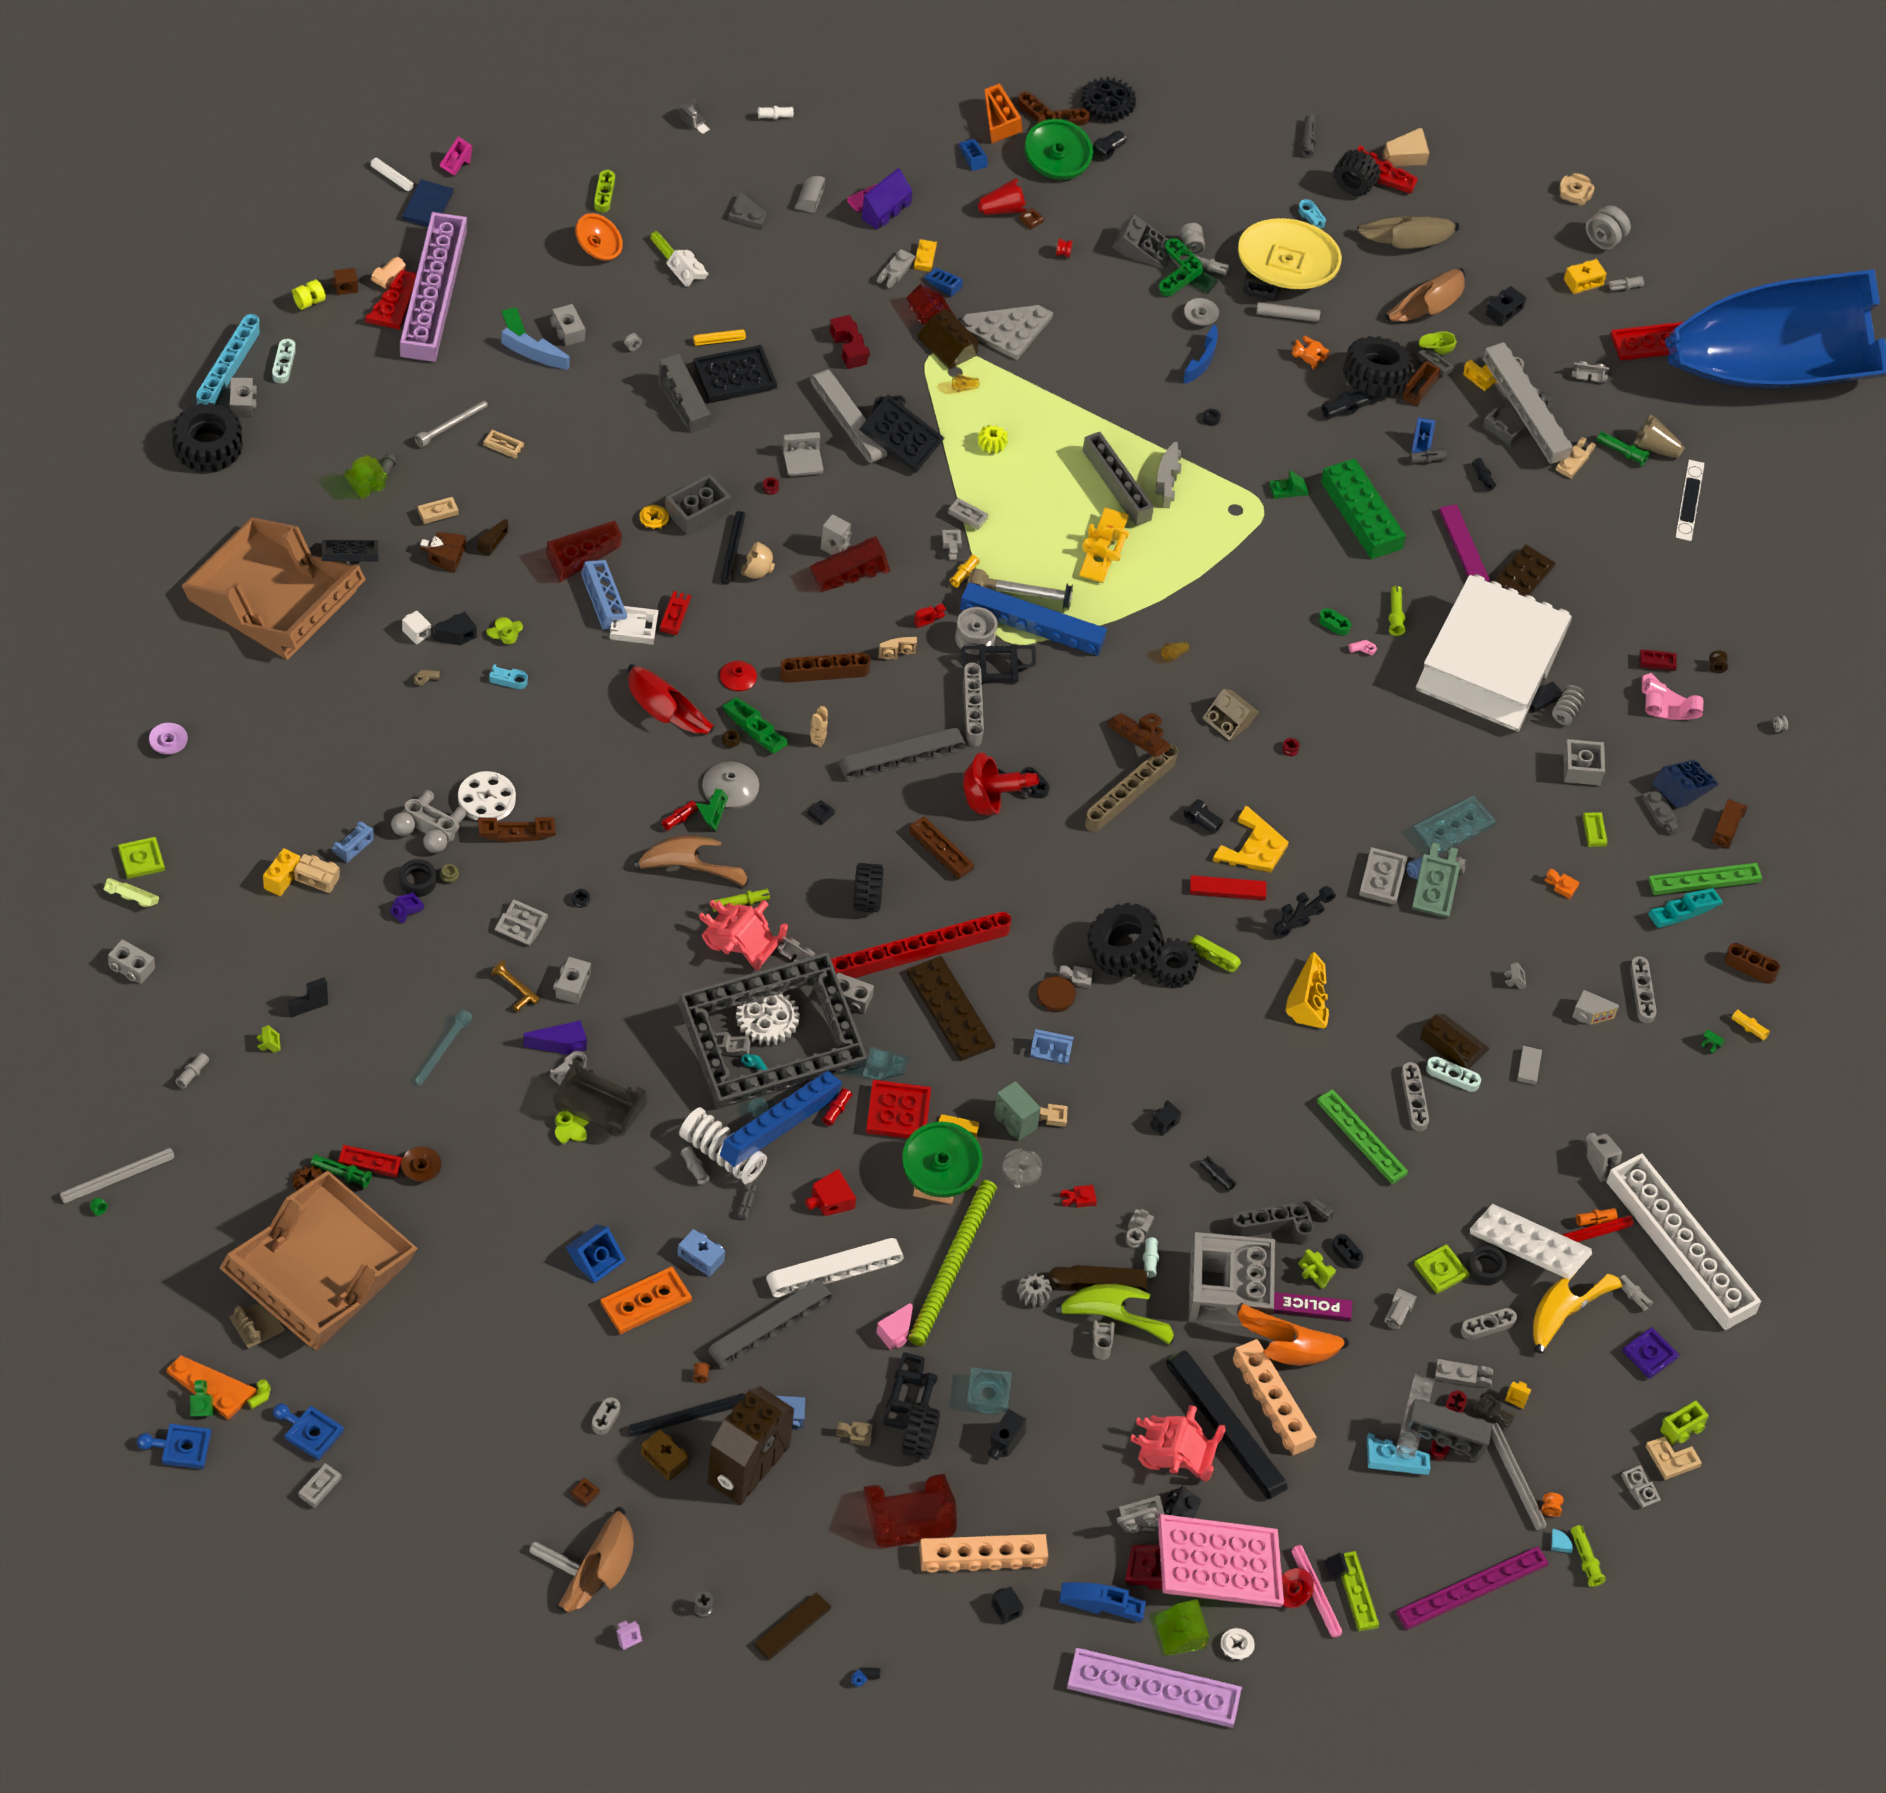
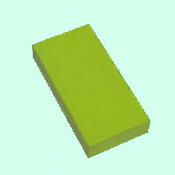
(1594, 829)

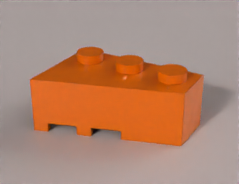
(1001, 113)

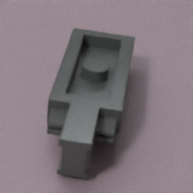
(1661, 811)

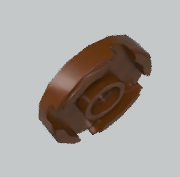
(1056, 994)

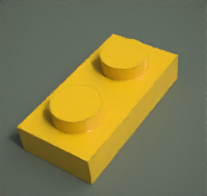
(925, 255)

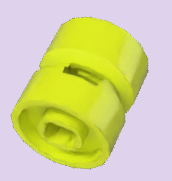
(308, 294)

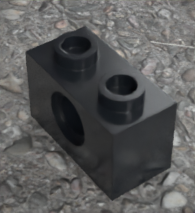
(1505, 305)

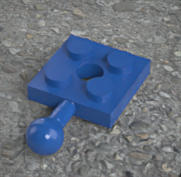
(310, 1420)
(176, 1437)

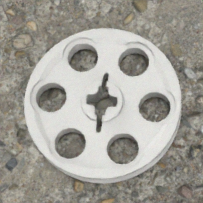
(484, 789)

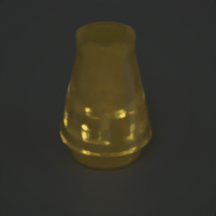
(964, 383)
(1173, 650)

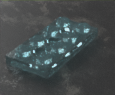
(1456, 814)

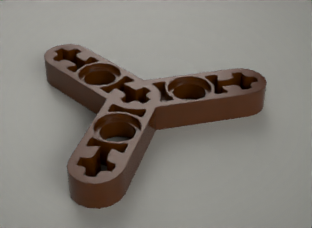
(1028, 102)

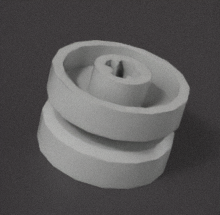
(1608, 227)
(976, 627)

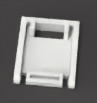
(633, 627)

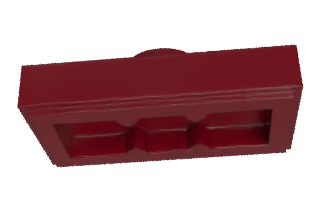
(1657, 660)

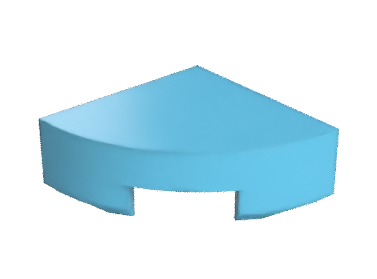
(1560, 1542)

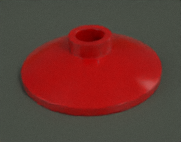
(738, 681)
(1291, 1582)

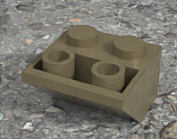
(1230, 714)

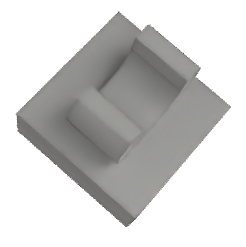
(1517, 976)
(1141, 1220)

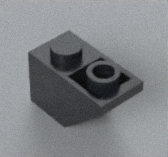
(455, 630)

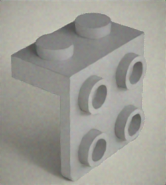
(802, 454)
(1140, 1514)

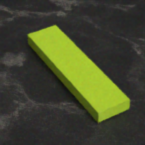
(1358, 1594)

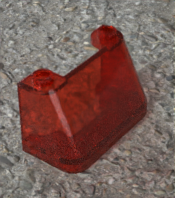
(913, 1515)

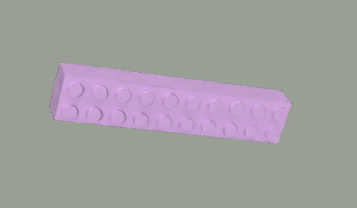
(433, 287)

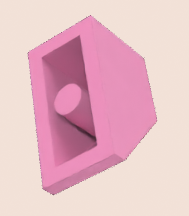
(895, 1328)

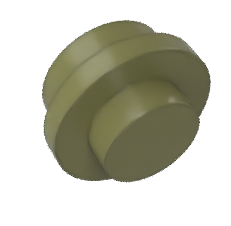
(449, 873)

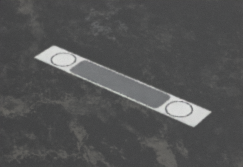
(1690, 500)

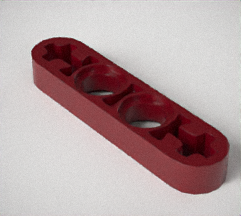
(1449, 1405)

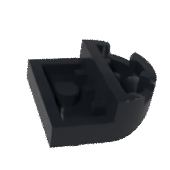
(1256, 287)

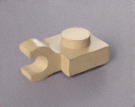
(1054, 1115)

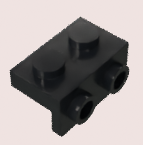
(1181, 1503)

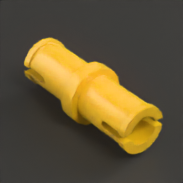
(964, 570)
(1750, 1025)

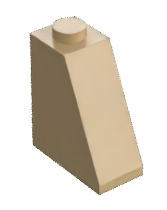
(1407, 150)

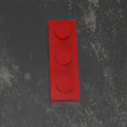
(370, 1161)

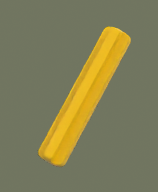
(719, 337)

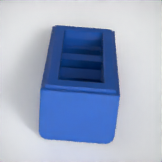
(974, 156)
(950, 287)

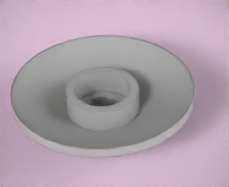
(1201, 311)

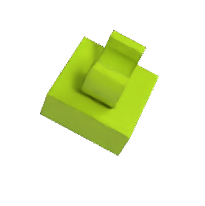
(270, 1039)

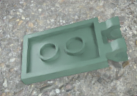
(1436, 882)

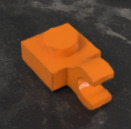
(1563, 885)

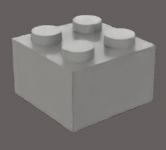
(1584, 762)

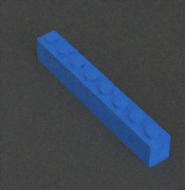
(1036, 619)
(780, 1118)

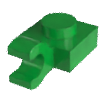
(201, 1403)

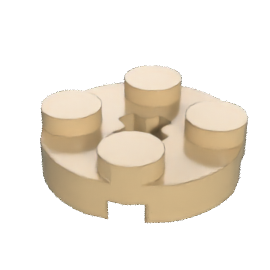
(1568, 190)

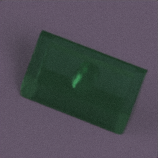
(1203, 282)

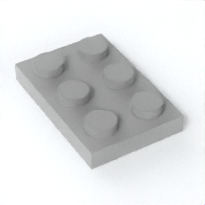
(1383, 876)

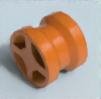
(1552, 1504)

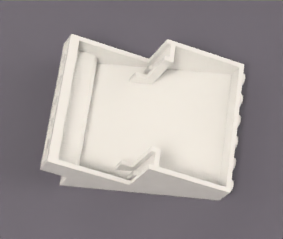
(1493, 652)

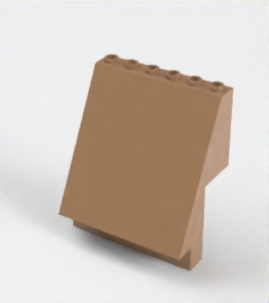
(272, 585)
(319, 1259)

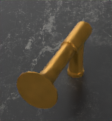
(528, 995)

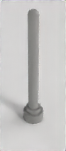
(423, 438)

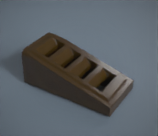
(491, 539)

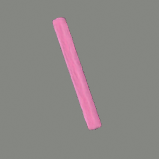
(1318, 1593)

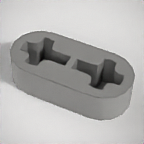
(602, 1414)

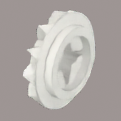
(1237, 1635)

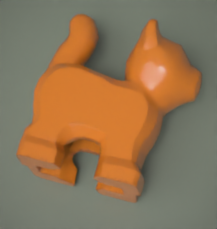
(1312, 353)

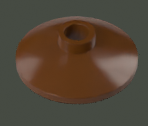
(421, 1157)

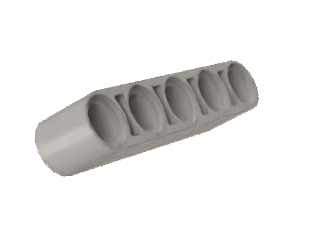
(973, 704)

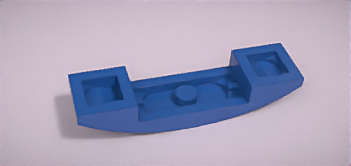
(1197, 368)

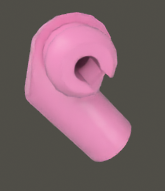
(1364, 646)

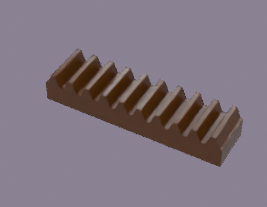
(941, 847)

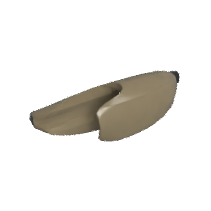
(1409, 231)

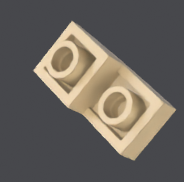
(891, 648)

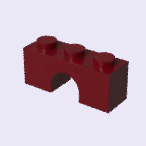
(846, 330)

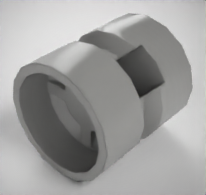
(1192, 238)

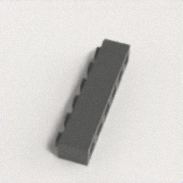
(1118, 478)

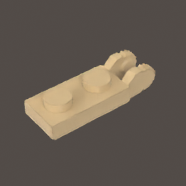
(1576, 459)

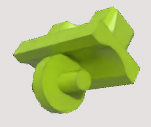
(1314, 1268)

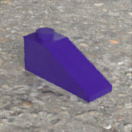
(559, 1039)

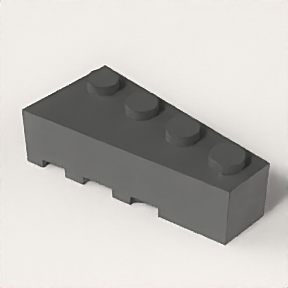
(683, 393)
(1449, 1428)

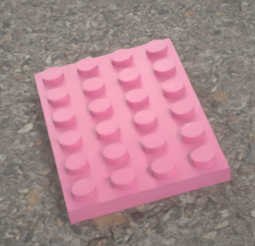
(1220, 1561)

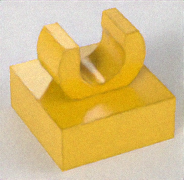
(1518, 1394)

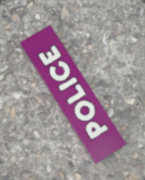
(1312, 1306)

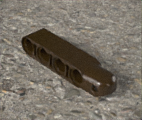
(1082, 1276)

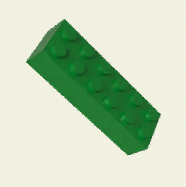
(1363, 508)

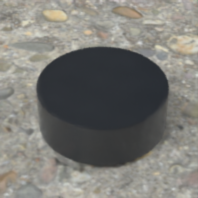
(1211, 417)

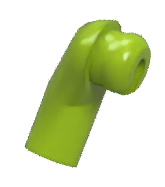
(262, 1396)

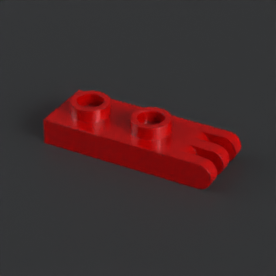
(675, 613)

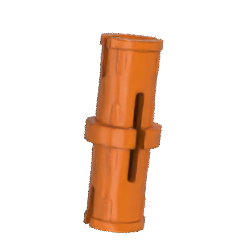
(1596, 1217)

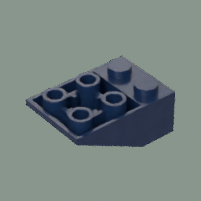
(1684, 782)

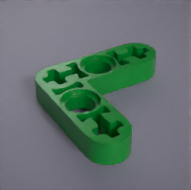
(1185, 269)

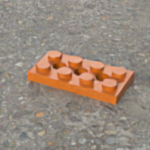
(645, 1312)

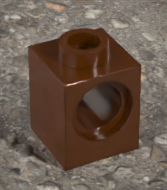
(345, 281)

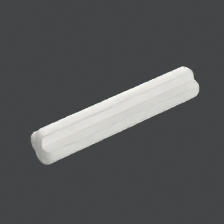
(392, 174)

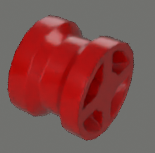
(1064, 248)

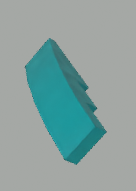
(1683, 909)

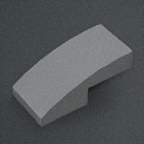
(733, 1045)

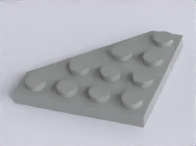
(1008, 329)

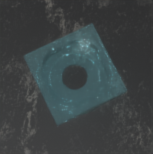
(984, 1378)

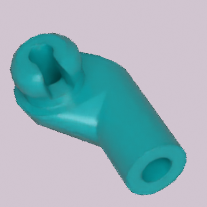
(753, 1061)

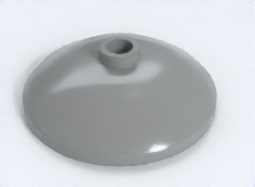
(740, 789)

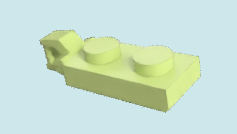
(131, 892)

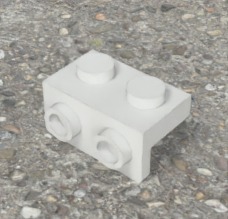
(686, 266)

